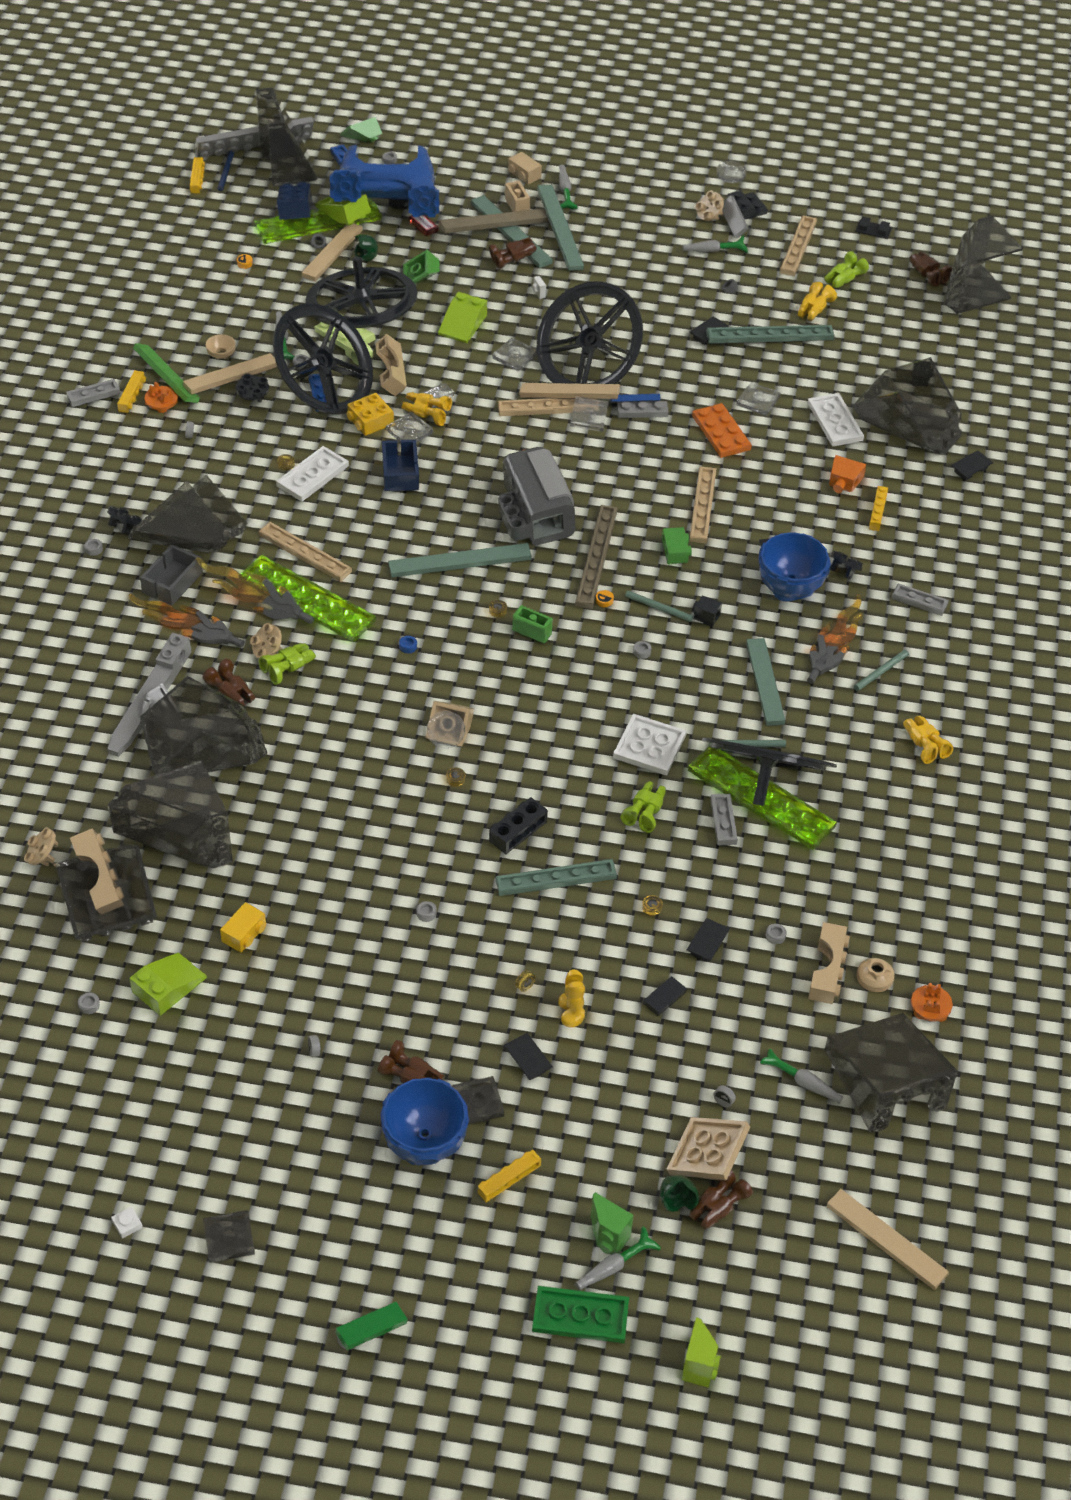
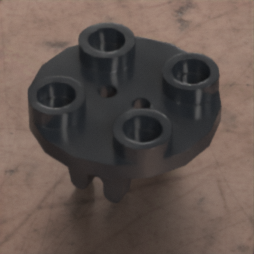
(252, 387)
(123, 515)
(841, 558)

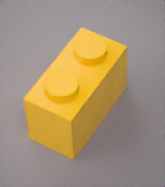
(243, 927)

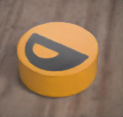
(244, 261)
(604, 598)

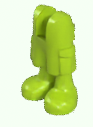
(846, 272)
(286, 659)
(645, 800)

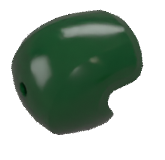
(366, 247)
(678, 1192)

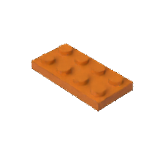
(721, 430)

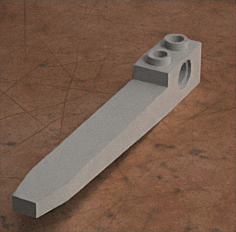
(167, 667)

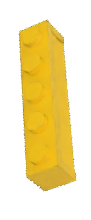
(197, 175)
(131, 391)
(878, 508)
(509, 1175)

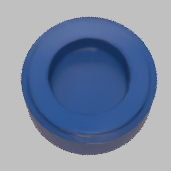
(408, 644)

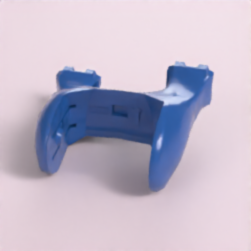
(387, 181)

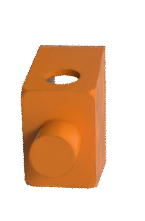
(846, 474)

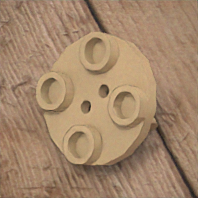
(710, 206)
(266, 641)
(40, 848)

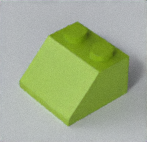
(701, 1357)

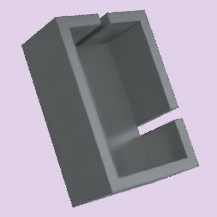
(171, 575)

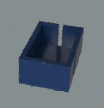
(294, 201)
(401, 470)

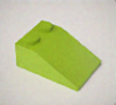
(345, 211)
(463, 317)
(165, 982)

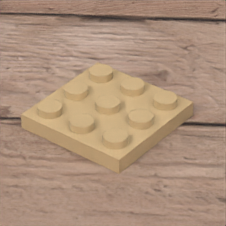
(708, 1148)

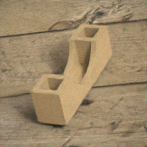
(391, 354)
(105, 893)
(824, 981)

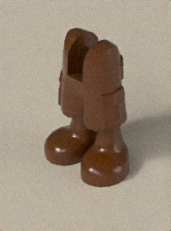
(514, 252)
(930, 268)
(233, 686)
(414, 1067)
(719, 1205)

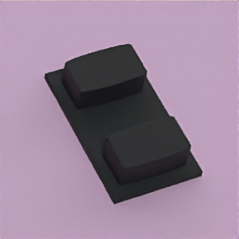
(874, 229)
(699, 332)
(971, 464)
(707, 940)
(528, 1056)

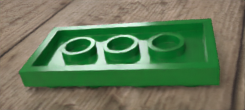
(580, 1314)

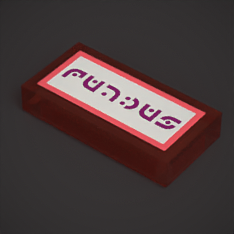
(424, 225)

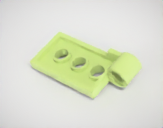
(344, 343)

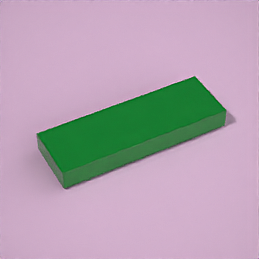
(371, 1325)

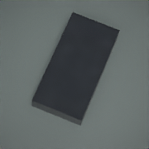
(664, 996)

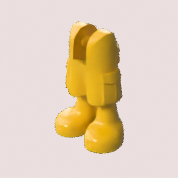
(816, 300)
(424, 402)
(928, 737)
(573, 999)

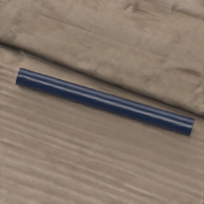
(225, 171)

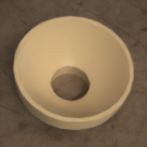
(220, 343)
(874, 980)

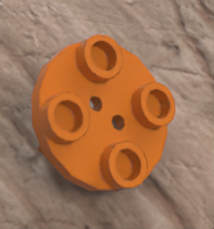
(160, 397)
(938, 1003)

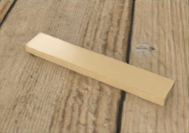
(798, 245)
(331, 252)
(229, 374)
(561, 390)
(536, 406)
(702, 505)
(305, 551)
(887, 1239)

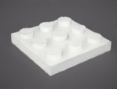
(649, 744)

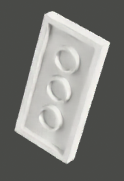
(835, 419)
(312, 473)

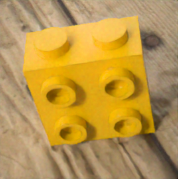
(370, 414)

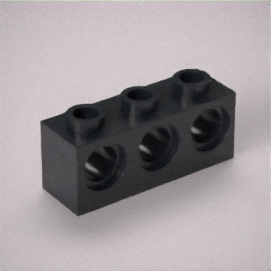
(518, 825)

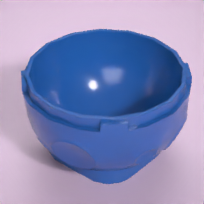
(793, 565)
(420, 1109)

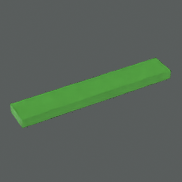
(165, 372)

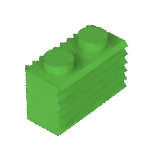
(676, 545)
(532, 624)

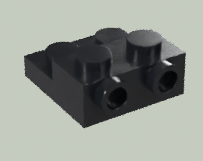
(749, 204)

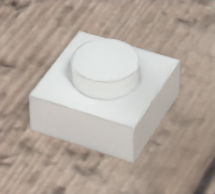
(539, 287)
(126, 1222)

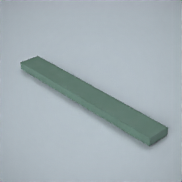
(560, 227)
(513, 233)
(770, 333)
(459, 560)

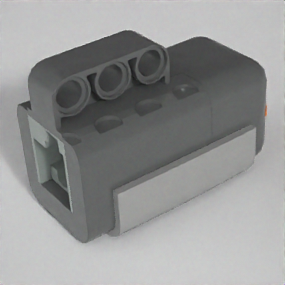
(536, 498)

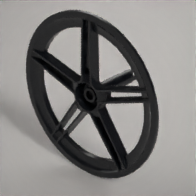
(365, 294)
(589, 337)
(322, 358)
(767, 760)

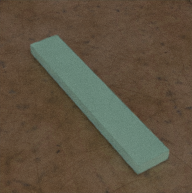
(765, 682)
(556, 877)

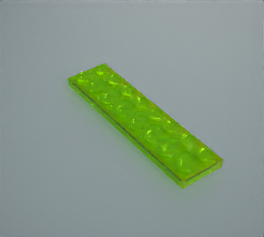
(277, 230)
(315, 600)
(780, 806)

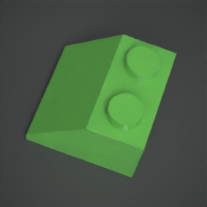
(610, 1224)

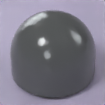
(318, 237)
(730, 286)

